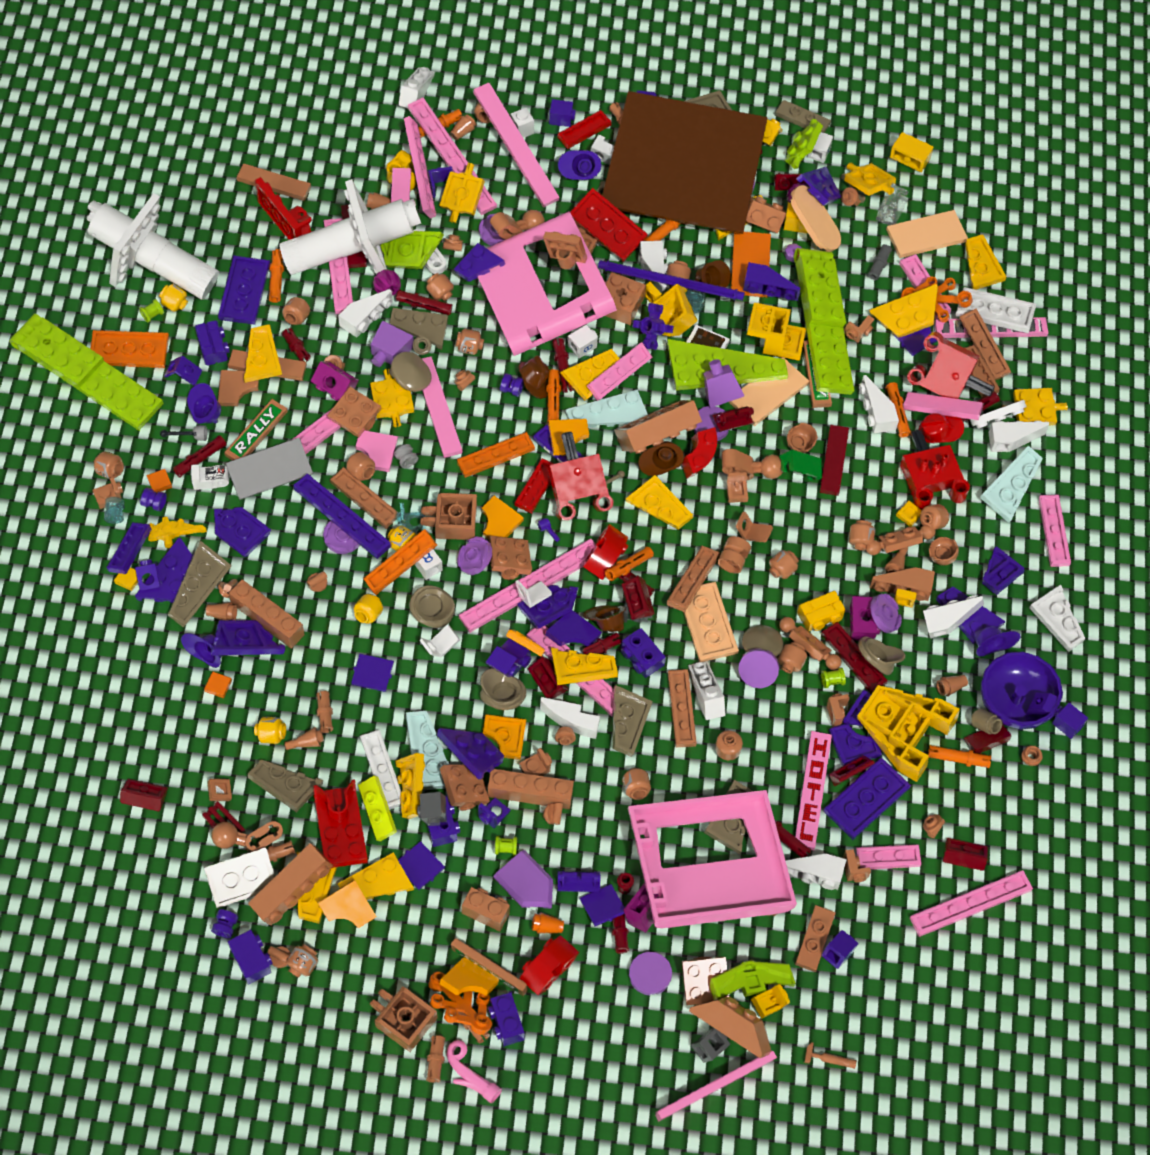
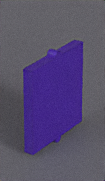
(915, 342)
(372, 672)
(420, 865)
(603, 905)

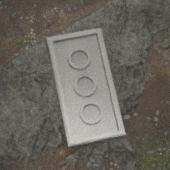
(269, 468)

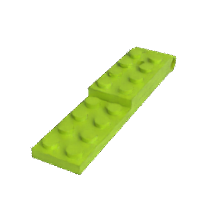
(824, 320)
(85, 371)

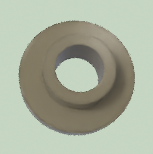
(422, 339)

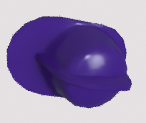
(579, 165)
(203, 404)
(994, 640)
(201, 648)

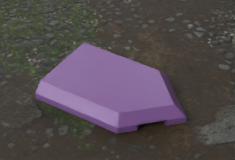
(526, 882)

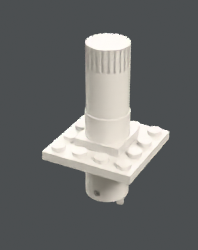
(358, 233)
(137, 242)

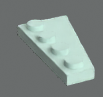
(611, 410)
(1008, 489)
(424, 741)

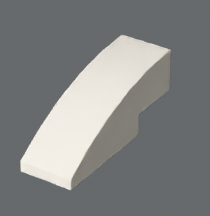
(570, 716)

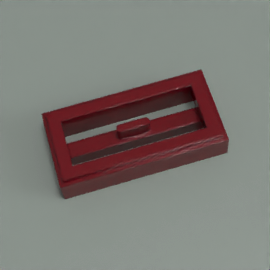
(212, 811)

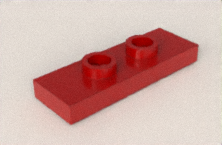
(584, 129)
(535, 487)

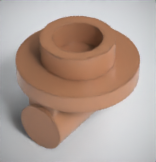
(850, 197)
(453, 243)
(336, 360)
(463, 379)
(317, 582)
(225, 588)
(553, 813)
(933, 825)
(279, 956)

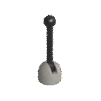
(198, 433)

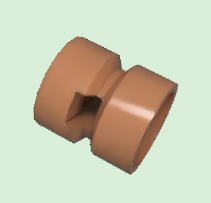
(734, 554)

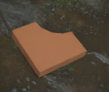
(233, 387)

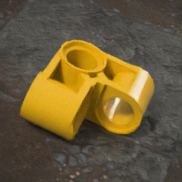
(401, 160)

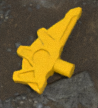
(169, 530)

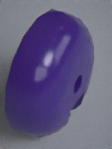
(1021, 690)

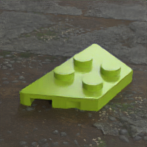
(411, 250)

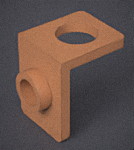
(753, 531)

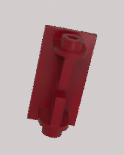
(784, 182)
(733, 418)

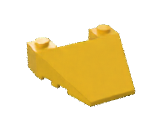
(900, 721)

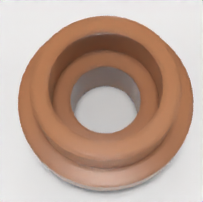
(565, 736)
(1035, 751)

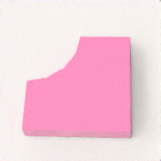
(379, 448)

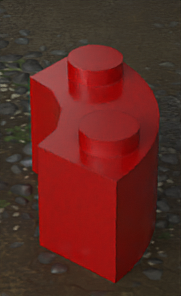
(703, 449)
(606, 551)
(548, 965)

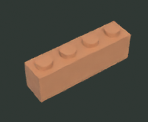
(267, 613)
(530, 788)
(290, 884)

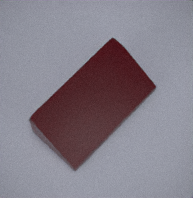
(638, 598)
(545, 677)
(982, 741)
(850, 770)
(143, 795)
(965, 854)

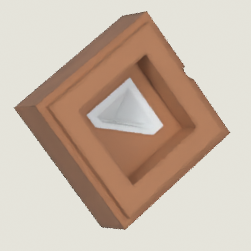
(219, 790)

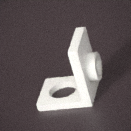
(533, 594)
(441, 642)

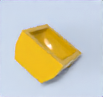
(676, 310)

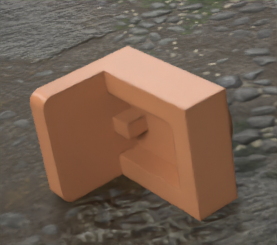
(856, 333)
(737, 487)

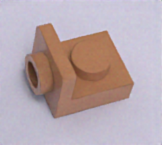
(110, 490)
(835, 708)
(537, 764)
(852, 867)

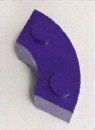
(509, 658)

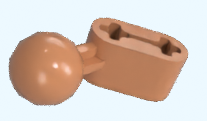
(508, 227)
(737, 461)
(226, 835)

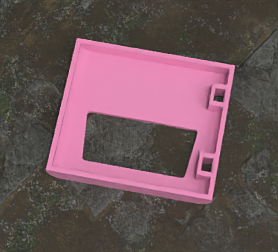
(520, 298)
(717, 888)

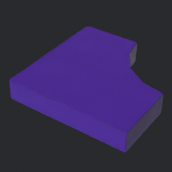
(573, 629)
(851, 745)

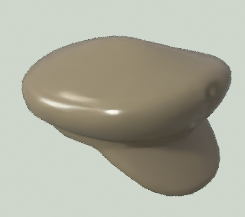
(410, 371)
(432, 606)
(764, 638)
(880, 655)
(501, 691)

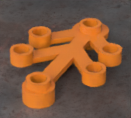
(963, 295)
(478, 1020)

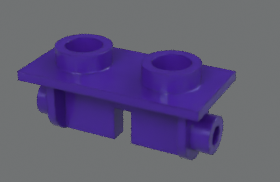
(579, 881)

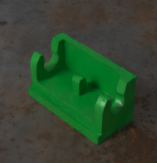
(802, 463)

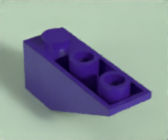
(768, 282)

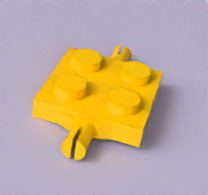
(869, 179)
(462, 193)
(392, 397)
(1039, 405)

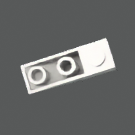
(415, 86)
(652, 259)
(362, 313)
(880, 408)
(1012, 435)
(947, 618)
(707, 690)
(818, 869)

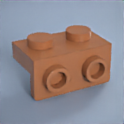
(765, 214)

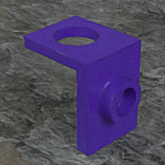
(438, 175)
(185, 369)
(144, 567)
(488, 816)

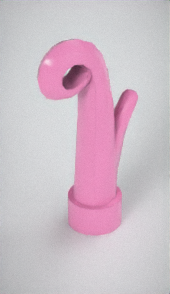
(470, 1079)

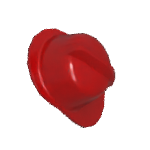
(941, 428)

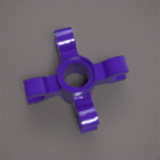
(653, 326)

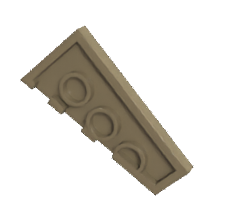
(198, 582)

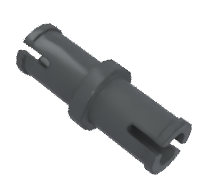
(880, 262)

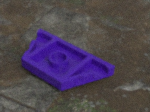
(821, 185)
(170, 574)
(244, 638)
(472, 750)

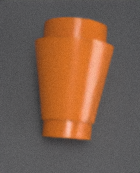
(546, 924)

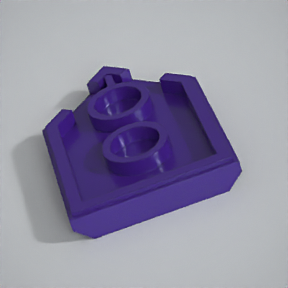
(240, 529)
(551, 608)

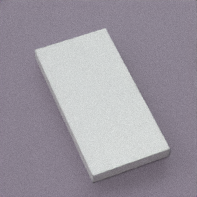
(1000, 310)

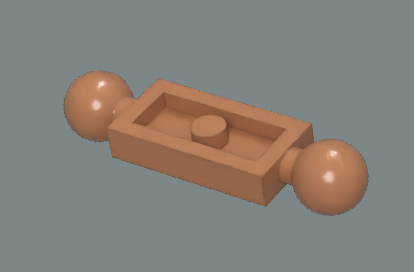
(900, 539)
(811, 644)

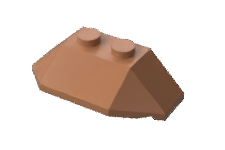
(736, 1023)

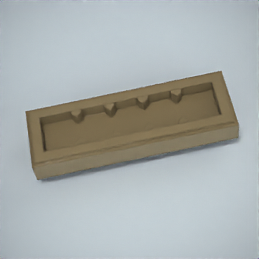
(800, 116)

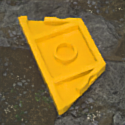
(909, 312)

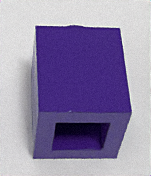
(561, 113)
(1069, 720)
(840, 949)

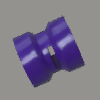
(512, 385)
(152, 499)
(224, 923)

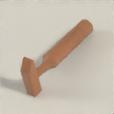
(828, 1058)

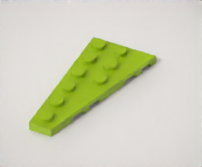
(692, 360)

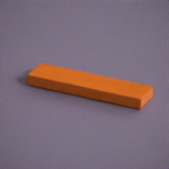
(495, 454)
(400, 561)

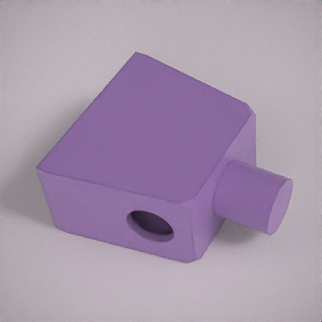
(388, 343)
(721, 384)

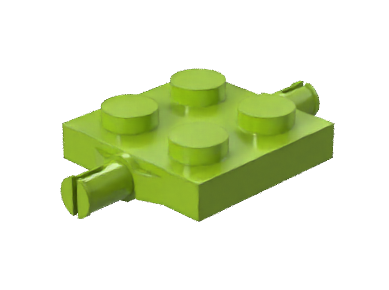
(803, 143)

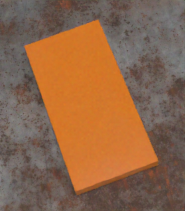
(748, 248)
(131, 348)

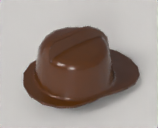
(714, 273)
(535, 376)
(661, 459)
(607, 617)

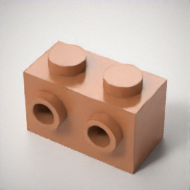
(485, 908)

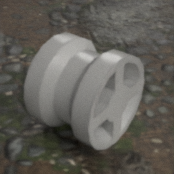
(406, 456)

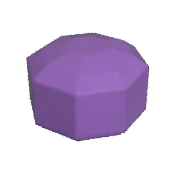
(789, 251)

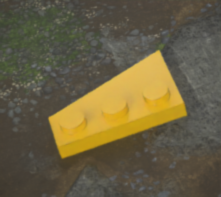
(982, 263)
(262, 355)
(587, 371)
(576, 667)

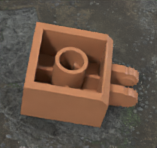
(627, 297)
(454, 516)
(404, 1005)

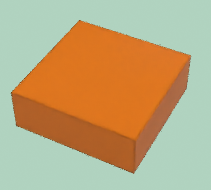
(159, 481)
(218, 685)

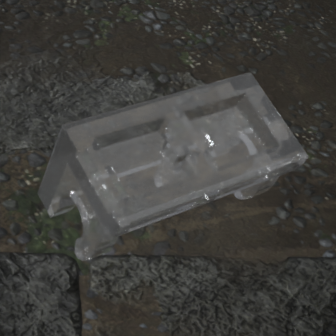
(892, 206)

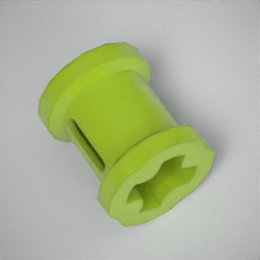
(151, 310)
(833, 677)
(506, 845)

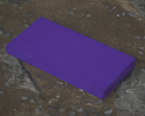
(244, 290)
(867, 798)

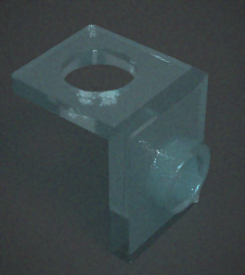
(404, 519)

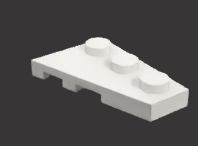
(1056, 615)

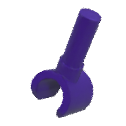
(544, 524)

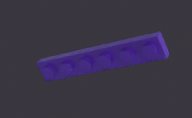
(342, 516)

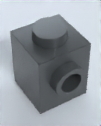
(432, 808)

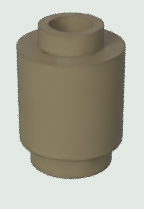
(986, 721)

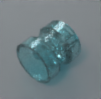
(696, 300)
(114, 510)

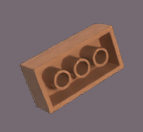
(657, 426)

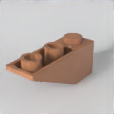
(911, 579)

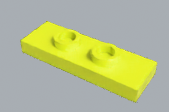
(377, 808)

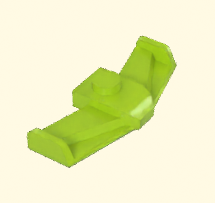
(751, 978)

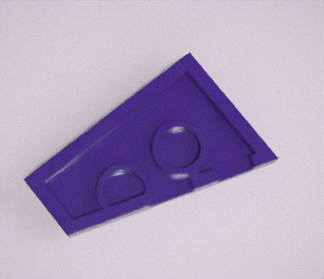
(979, 620)

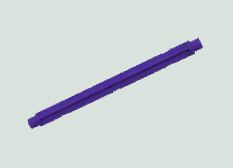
(671, 280)

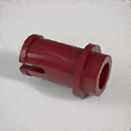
(625, 886)

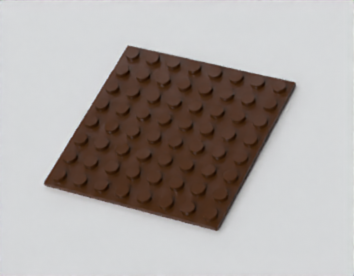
(685, 162)

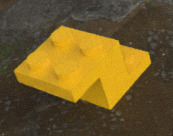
(780, 338)

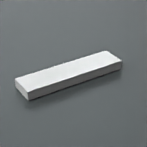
(382, 767)

